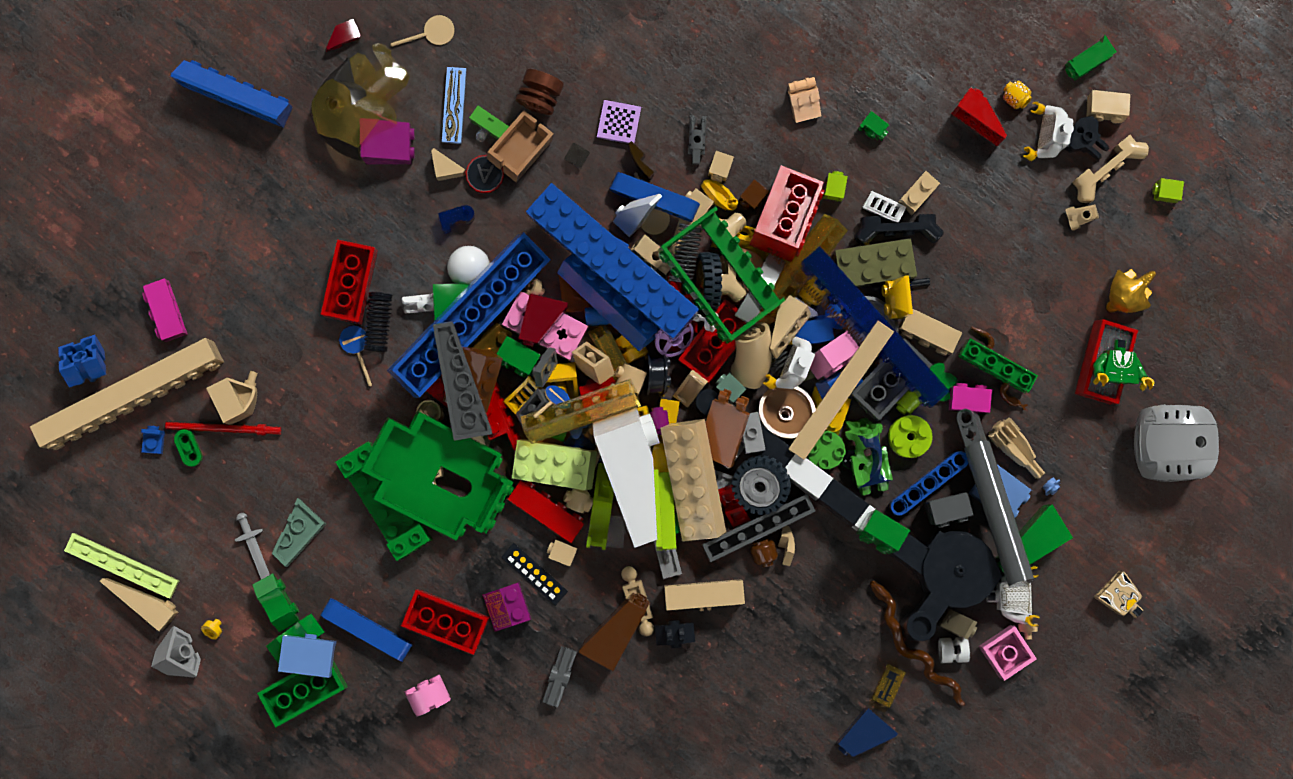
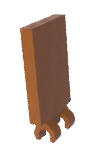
(726, 427)

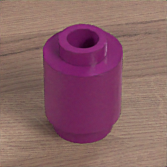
(659, 418)

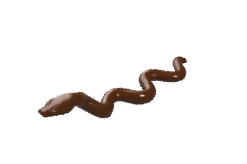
(907, 652)

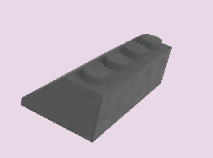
(882, 388)

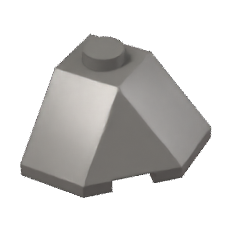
(176, 655)

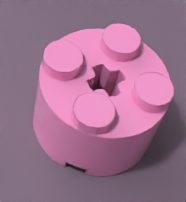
(427, 695)

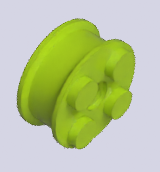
(921, 436)

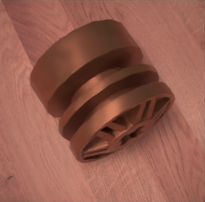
(541, 87)

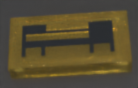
(888, 685)

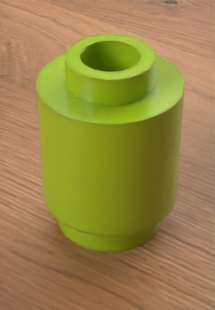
(908, 403)

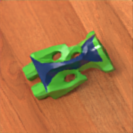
(876, 466)

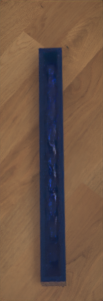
(864, 316)

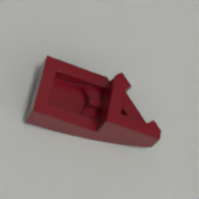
(343, 34)

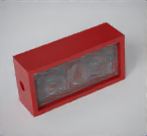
(1100, 340)

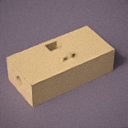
(704, 594)

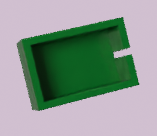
(882, 532)

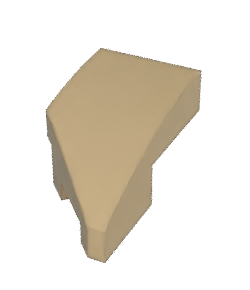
(787, 542)

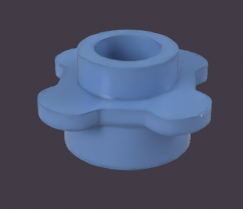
(1051, 486)

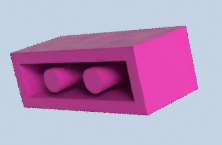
(164, 310)

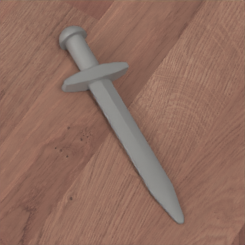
(252, 544)

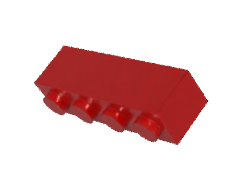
(546, 511)

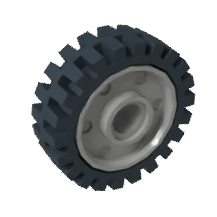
(771, 475)

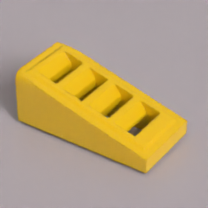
(512, 403)

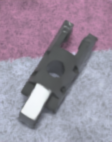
(694, 148)

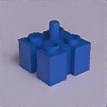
(82, 361)

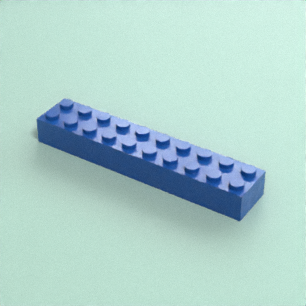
(612, 262)
(471, 311)

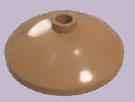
(794, 403)

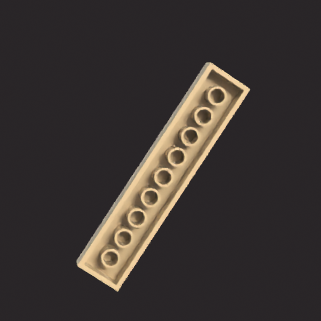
(127, 394)

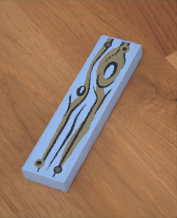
(454, 105)

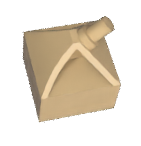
(234, 399)

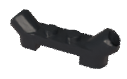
(924, 224)

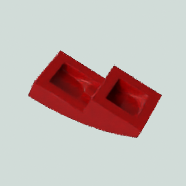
(733, 510)

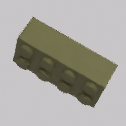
(877, 262)

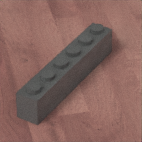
(758, 528)

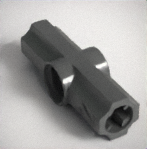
(559, 676)

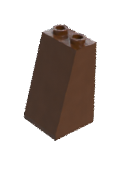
(612, 636)

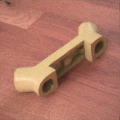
(1125, 149)
(730, 284)

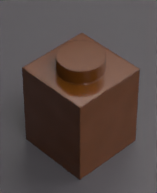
(753, 196)

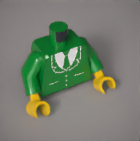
(1120, 367)

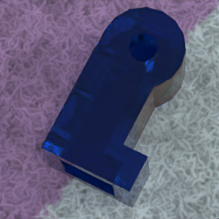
(455, 216)

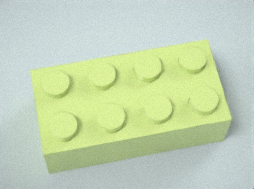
(554, 464)

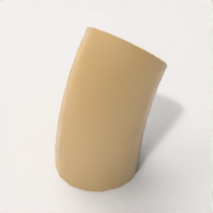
(753, 356)

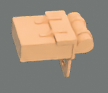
(804, 99)

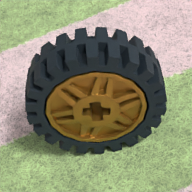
(709, 278)

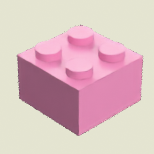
(833, 356)
(1007, 652)

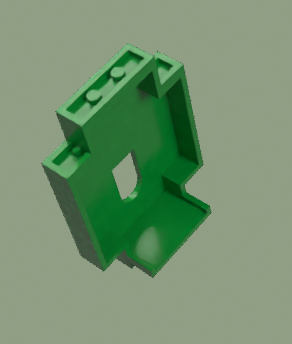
(408, 462)

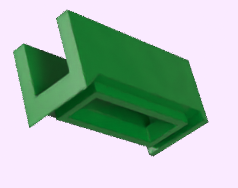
(1090, 59)

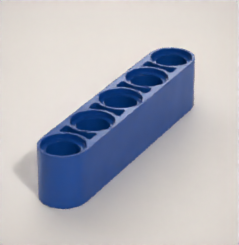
(669, 203)
(919, 486)
(366, 629)

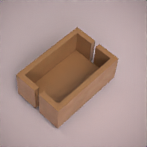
(520, 146)

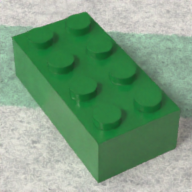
(299, 693)

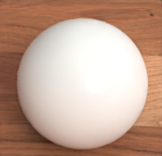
(466, 264)

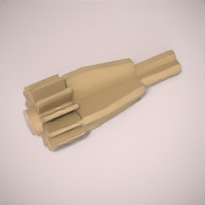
(1014, 444)

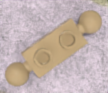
(629, 574)

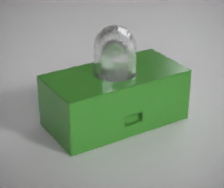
(488, 124)

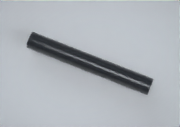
(913, 283)

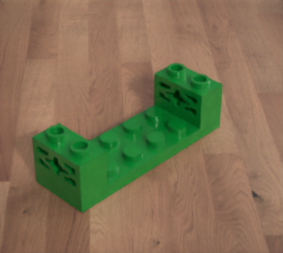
(401, 532)

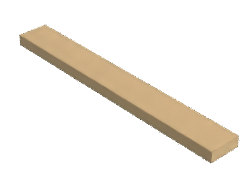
(841, 390)

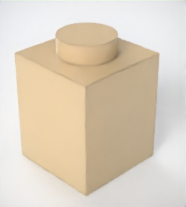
(720, 167)
(561, 552)

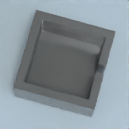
(947, 509)

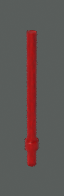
(260, 429)

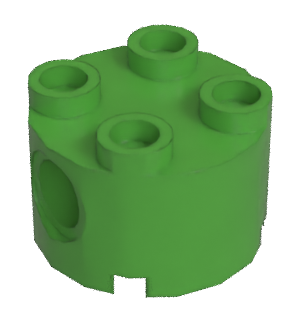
(827, 451)

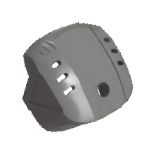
(1176, 442)

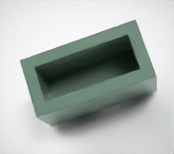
(730, 383)

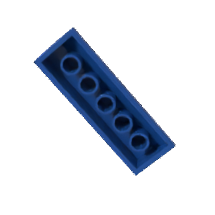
(232, 93)
(608, 303)

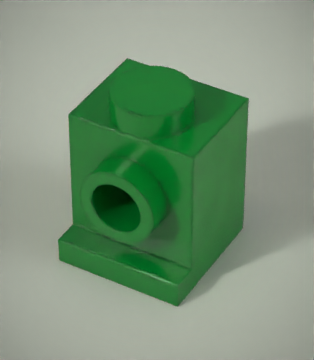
(874, 126)

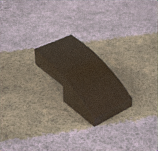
(637, 156)

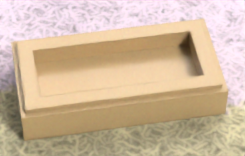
(690, 388)

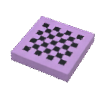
(618, 122)

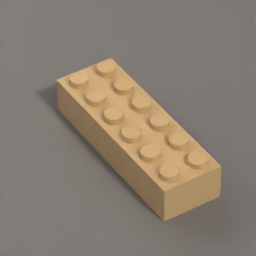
(693, 480)

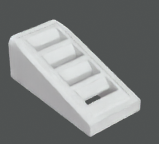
(894, 205)

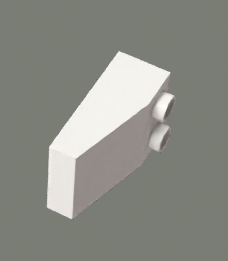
(628, 460)

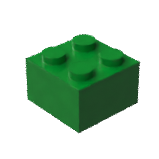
(518, 357)

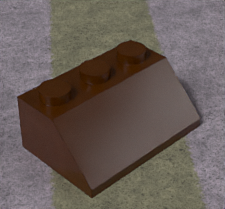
(485, 370)

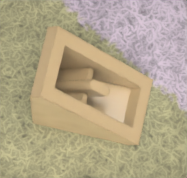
(445, 167)

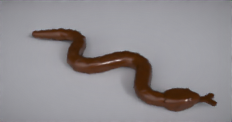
(1013, 401)

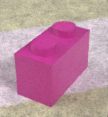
(974, 399)

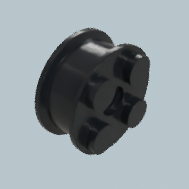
(657, 376)

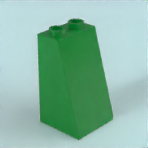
(1042, 534)

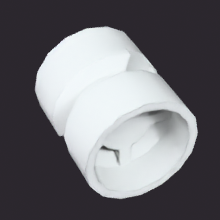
(947, 652)

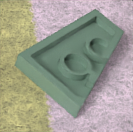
(298, 533)

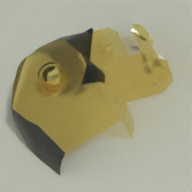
(356, 99)

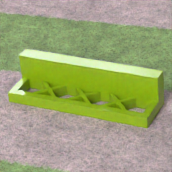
(664, 511)

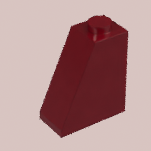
(540, 318)

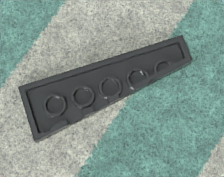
(463, 399)

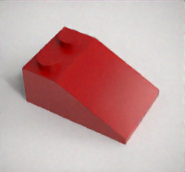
(978, 114)

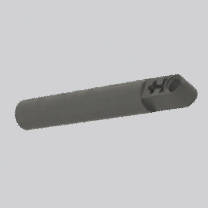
(995, 501)

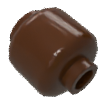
(764, 552)

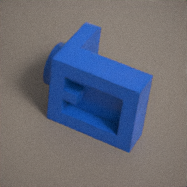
(152, 440)

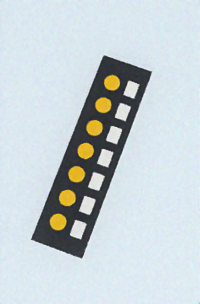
(534, 574)

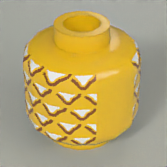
(1017, 94)

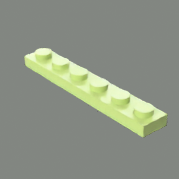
(121, 565)

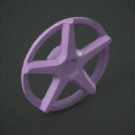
(678, 342)

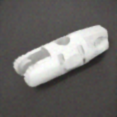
(418, 303)

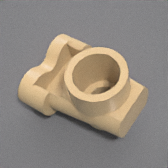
(1077, 218)

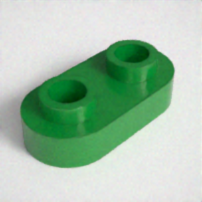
(186, 449)

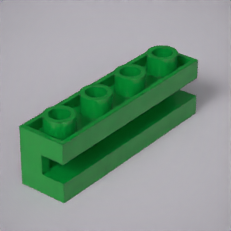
(997, 366)

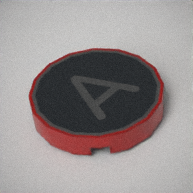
(484, 175)

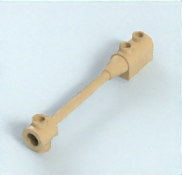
(579, 499)

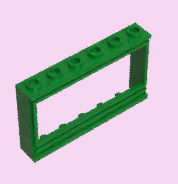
(739, 262)

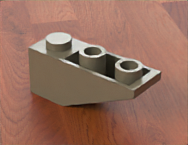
(957, 624)

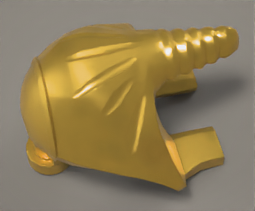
(1129, 294)

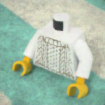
(1054, 132)
(796, 366)
(1014, 602)

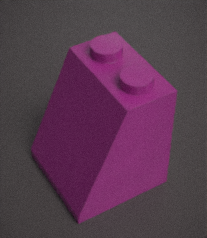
(389, 144)

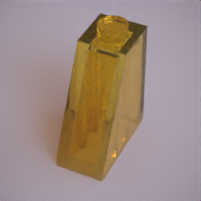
(605, 343)

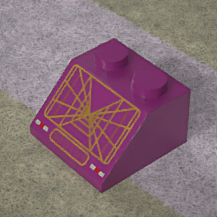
(507, 606)

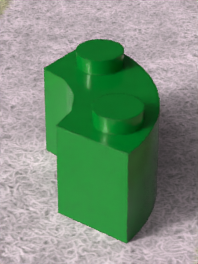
(276, 602)
(305, 626)

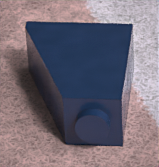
(865, 733)

